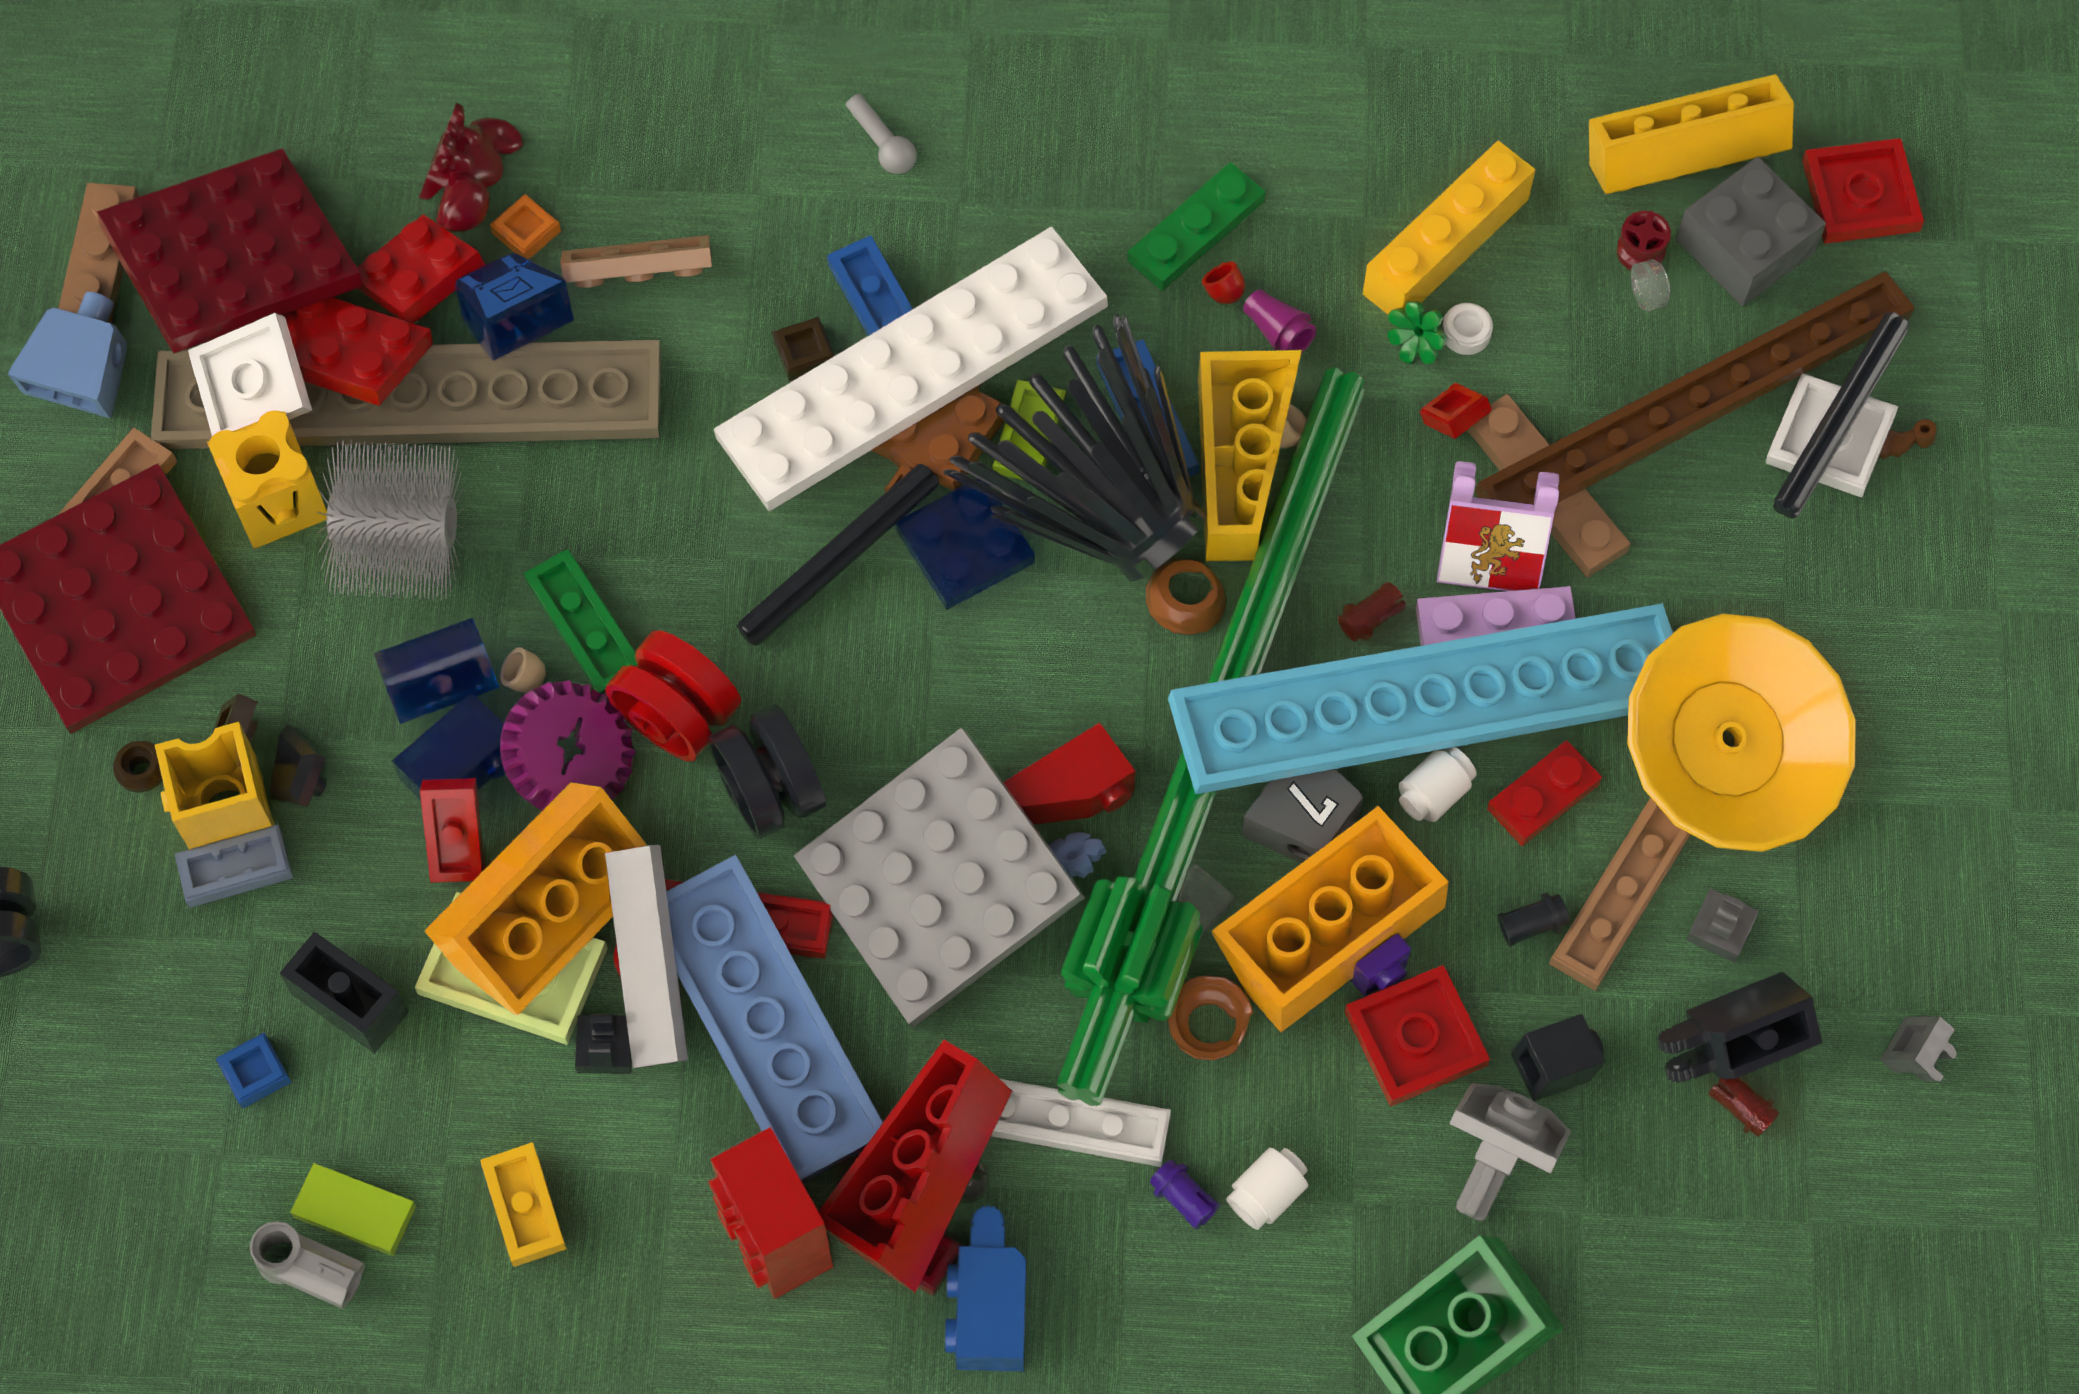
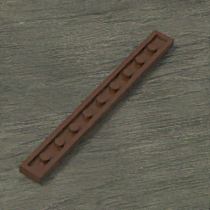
(1703, 394)

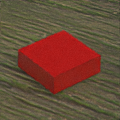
(1455, 410)

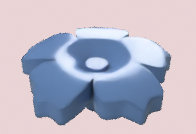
(1078, 853)

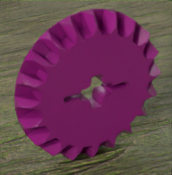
(552, 714)

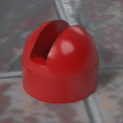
(1224, 283)

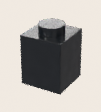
(1558, 1057)

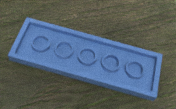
(767, 1021)

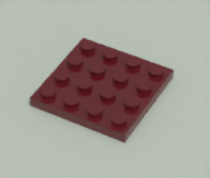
(228, 249)
(116, 598)

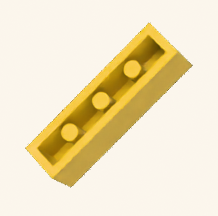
(1691, 134)
(1449, 229)

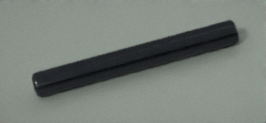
(1841, 415)
(838, 554)

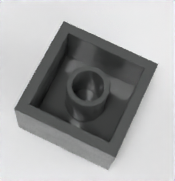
(1750, 231)

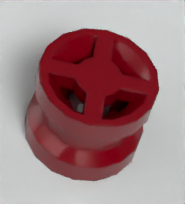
(1650, 231)

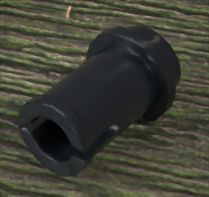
(1534, 919)

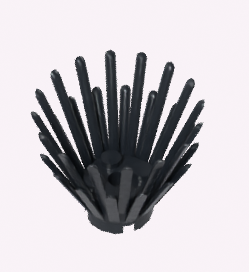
(1134, 495)

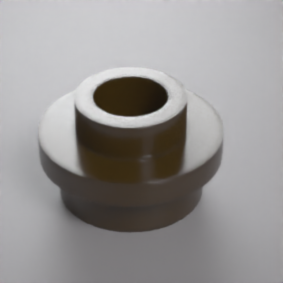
(129, 758)

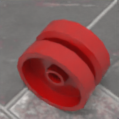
(673, 695)

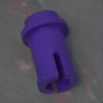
(1184, 1193)

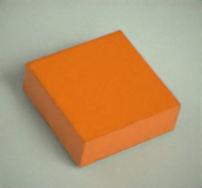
(525, 227)

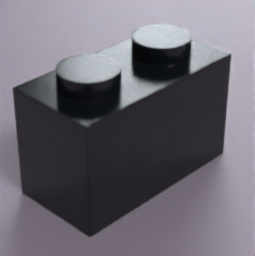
(344, 992)

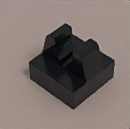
(602, 1044)

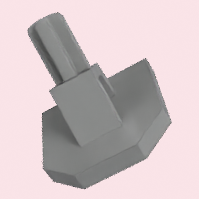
(1509, 1130)

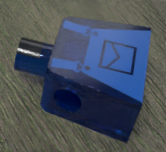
(512, 303)

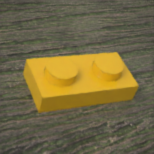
(523, 1204)

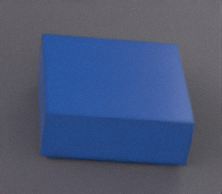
(253, 1070)

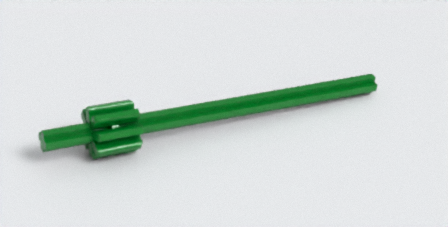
(1134, 933)

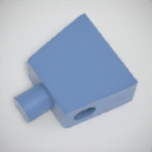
(74, 358)

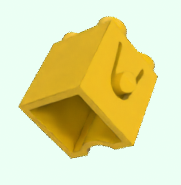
(264, 468)
(202, 770)

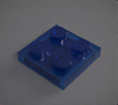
(962, 545)

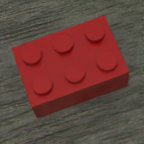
(769, 1214)

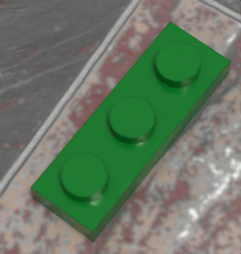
(1196, 226)
(580, 618)

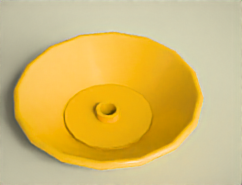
(1786, 722)

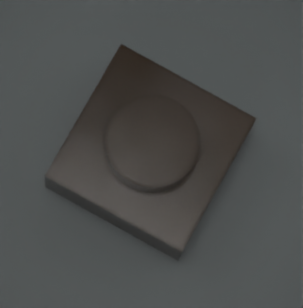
(239, 710)

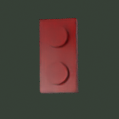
(1544, 793)
(452, 829)

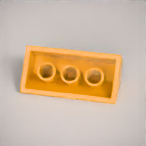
(537, 898)
(1327, 914)

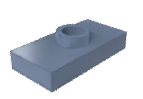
(233, 866)

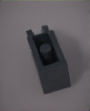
(1742, 1031)

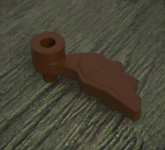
(1899, 443)

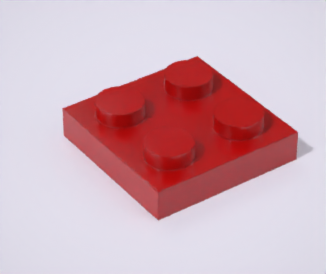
(1863, 190)
(417, 269)
(1417, 1035)

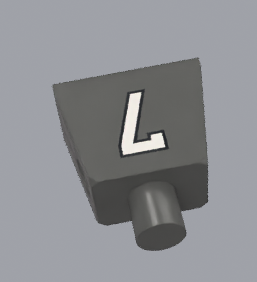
(1302, 813)

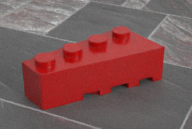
(917, 1166)

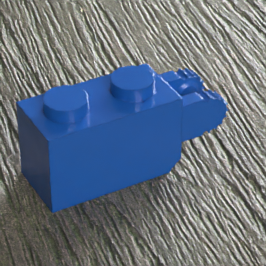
(989, 1299)

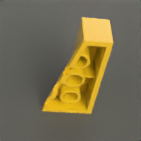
(1241, 431)

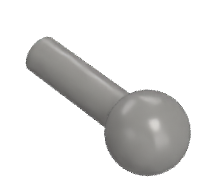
(895, 153)

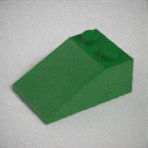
(1459, 1324)

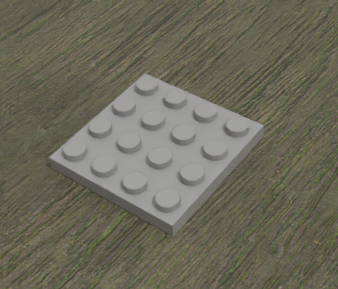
(938, 877)

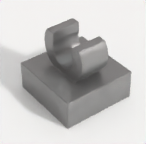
(1722, 925)
(1918, 1046)

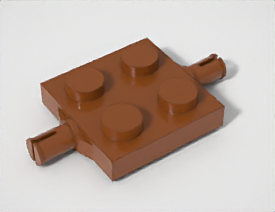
(943, 436)

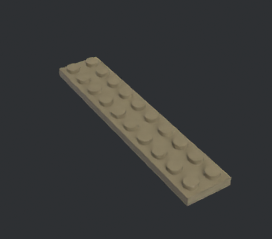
(458, 398)

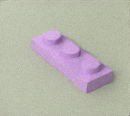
(1487, 613)

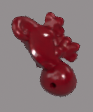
(466, 166)

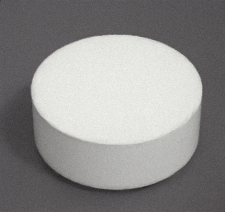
(1467, 328)

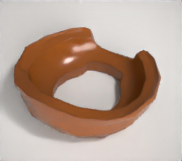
(1182, 617)
(1209, 991)

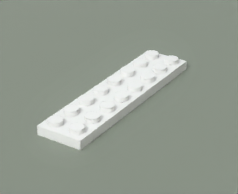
(910, 368)

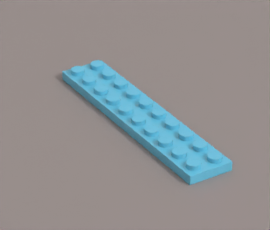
(1413, 699)

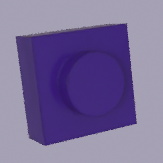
(1382, 966)

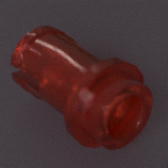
(1361, 619)
(1746, 1105)

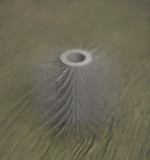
(391, 520)

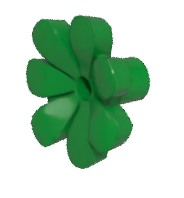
(1417, 332)

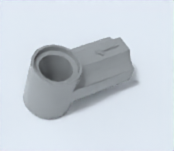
(309, 1267)

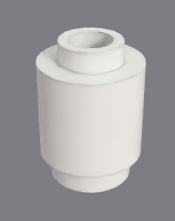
(1436, 784)
(1268, 1187)

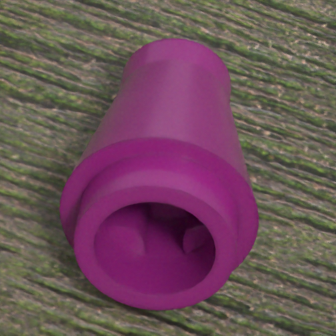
(1279, 322)

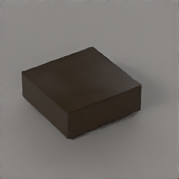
(802, 347)

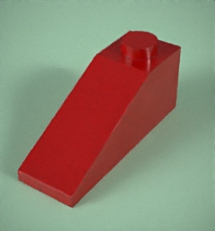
(1075, 780)

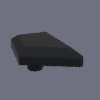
(297, 769)

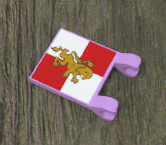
(1496, 540)

